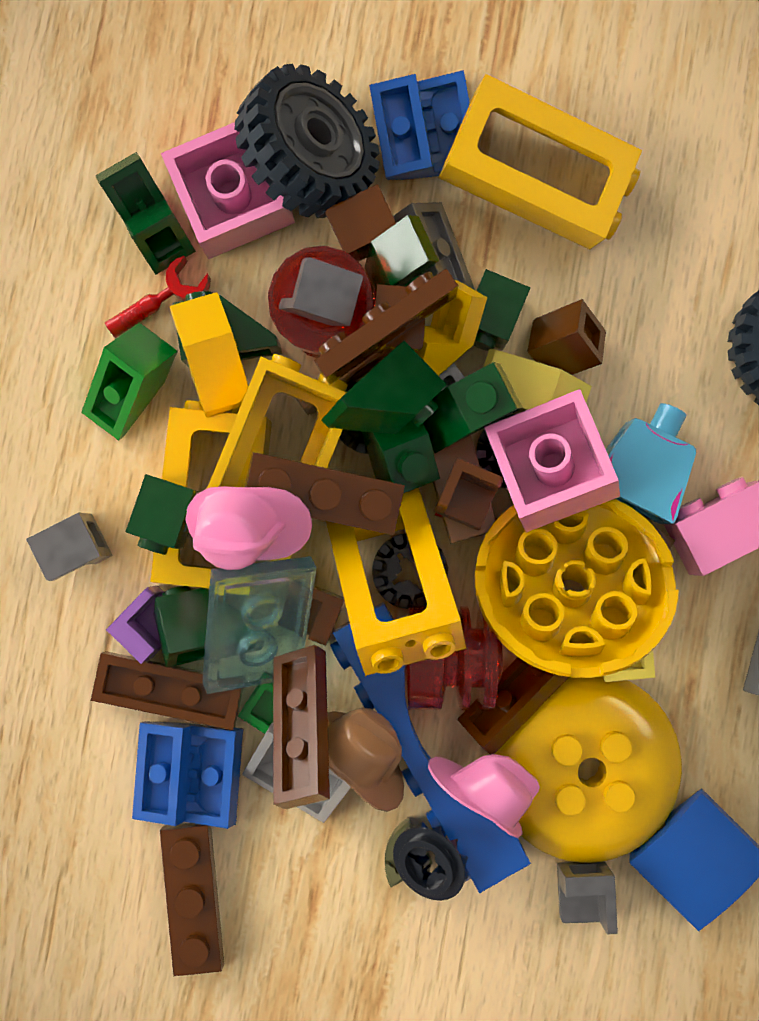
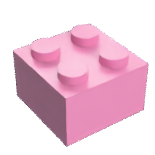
(220, 193)
(553, 461)

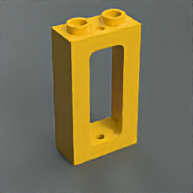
(525, 195)
(271, 378)
(182, 426)
(422, 636)

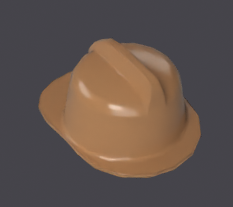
(366, 756)

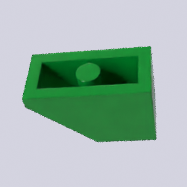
(127, 379)

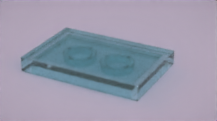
(255, 618)

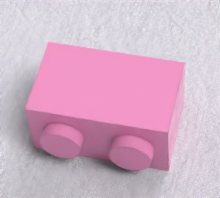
(718, 530)

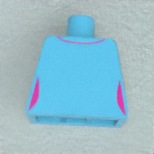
(653, 464)

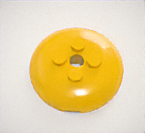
(583, 633)
(635, 776)

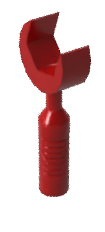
(151, 302)

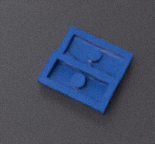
(418, 122)
(187, 774)
(699, 860)

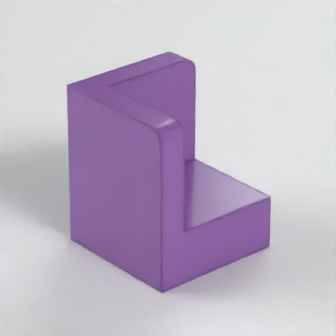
(137, 627)

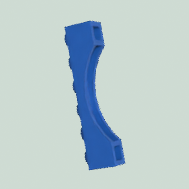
(489, 849)

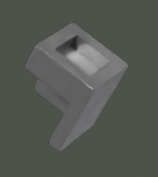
(324, 293)
(69, 546)
(587, 894)

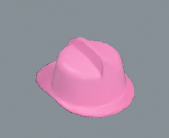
(247, 525)
(489, 786)

